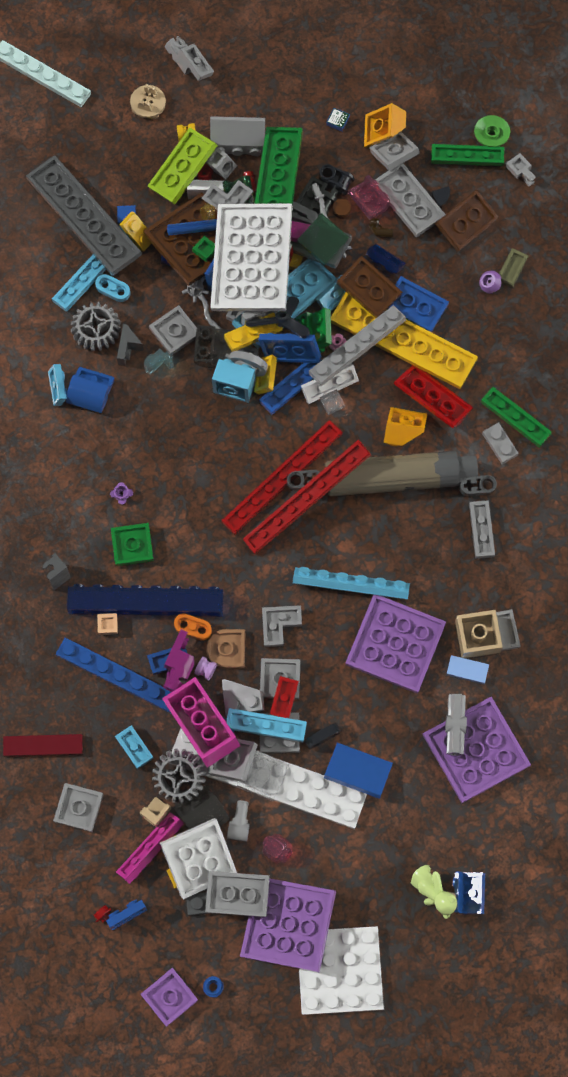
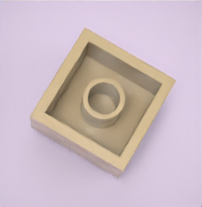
(478, 634)

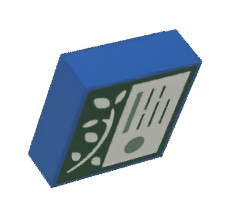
(338, 119)

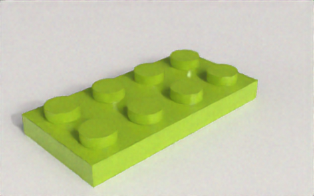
(182, 165)

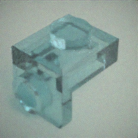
(155, 360)

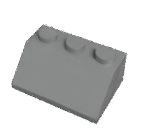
(238, 135)

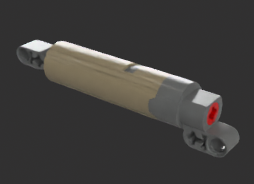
(407, 472)

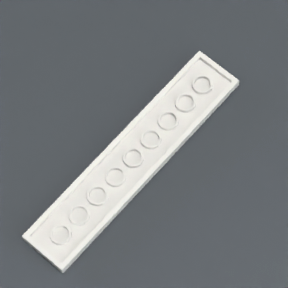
(300, 790)

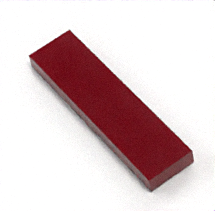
(42, 745)

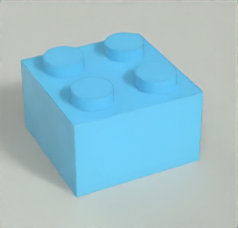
(233, 380)

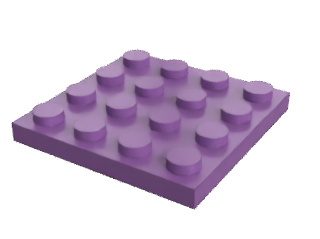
(395, 643)
(488, 755)
(294, 926)

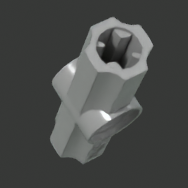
(455, 724)

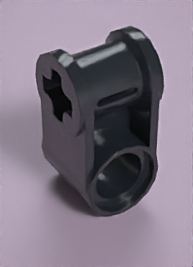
(337, 178)

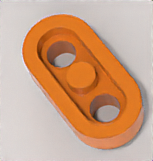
(193, 626)

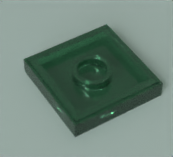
(323, 239)

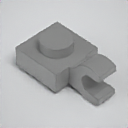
(520, 167)

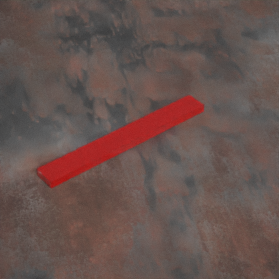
(277, 481)
(307, 496)

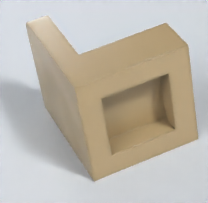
(155, 812)

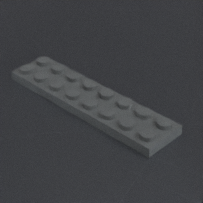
(83, 215)

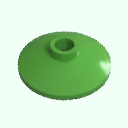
(492, 125)

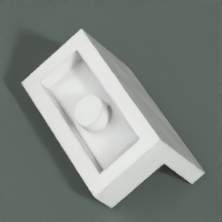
(199, 186)

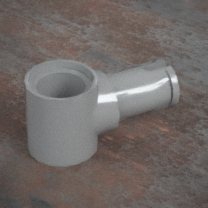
(239, 826)

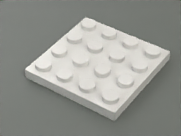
(347, 975)

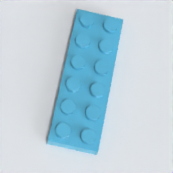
(305, 284)

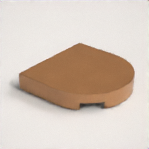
(227, 648)

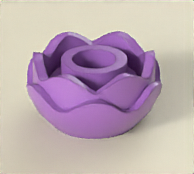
(495, 281)

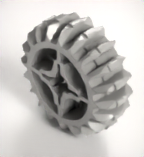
(79, 329)
(162, 772)

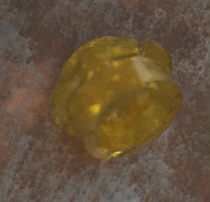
(208, 212)

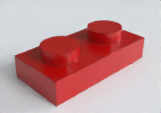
(284, 697)

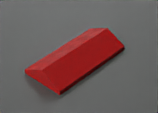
(433, 396)

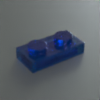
(385, 258)

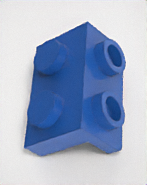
(469, 892)

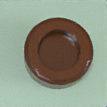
(341, 208)

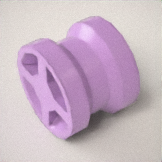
(205, 668)

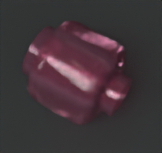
(277, 848)

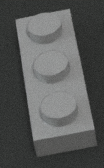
(482, 529)

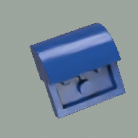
(89, 389)

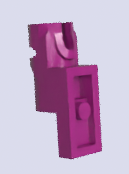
(178, 663)

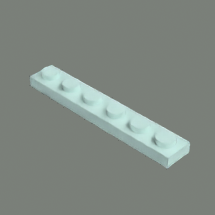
(43, 74)

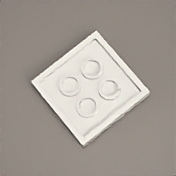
(195, 854)

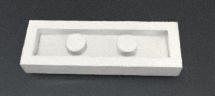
(313, 390)

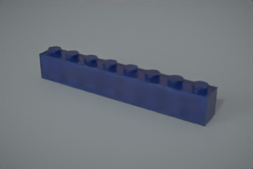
(145, 601)

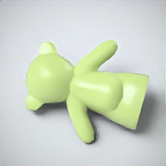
(431, 887)

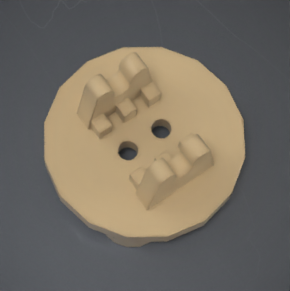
(145, 108)

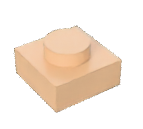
(107, 624)

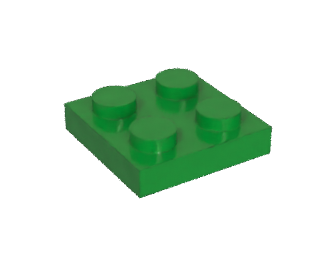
(132, 544)

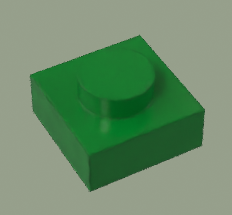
(204, 249)

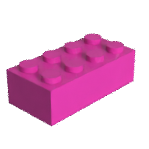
(201, 722)

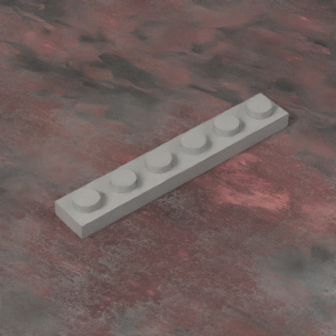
(357, 345)

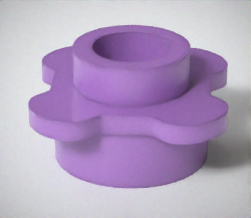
(121, 487)

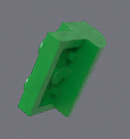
(318, 325)

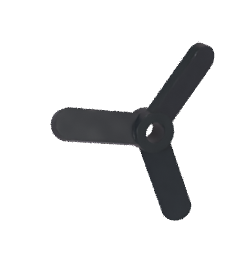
(284, 319)

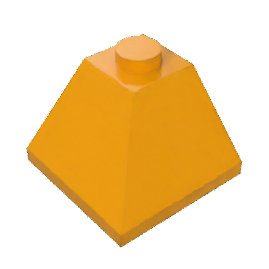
(383, 124)
(403, 426)

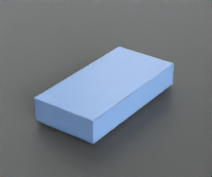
(467, 669)

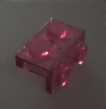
(370, 197)

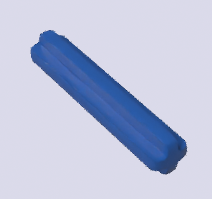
(192, 227)

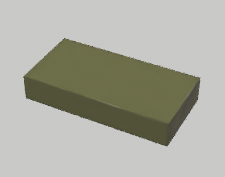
(513, 267)

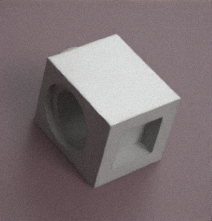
(221, 163)

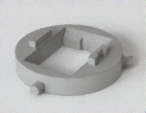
(240, 358)

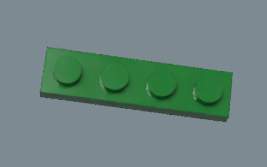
(467, 155)
(516, 417)

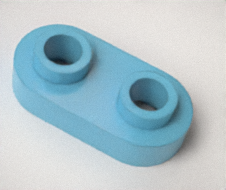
(113, 288)

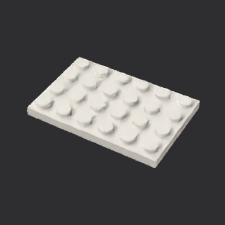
(251, 257)

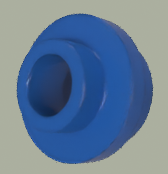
(208, 982)

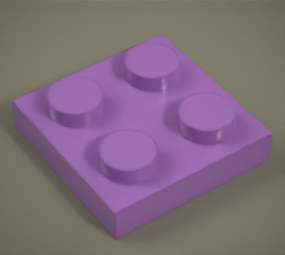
(169, 997)

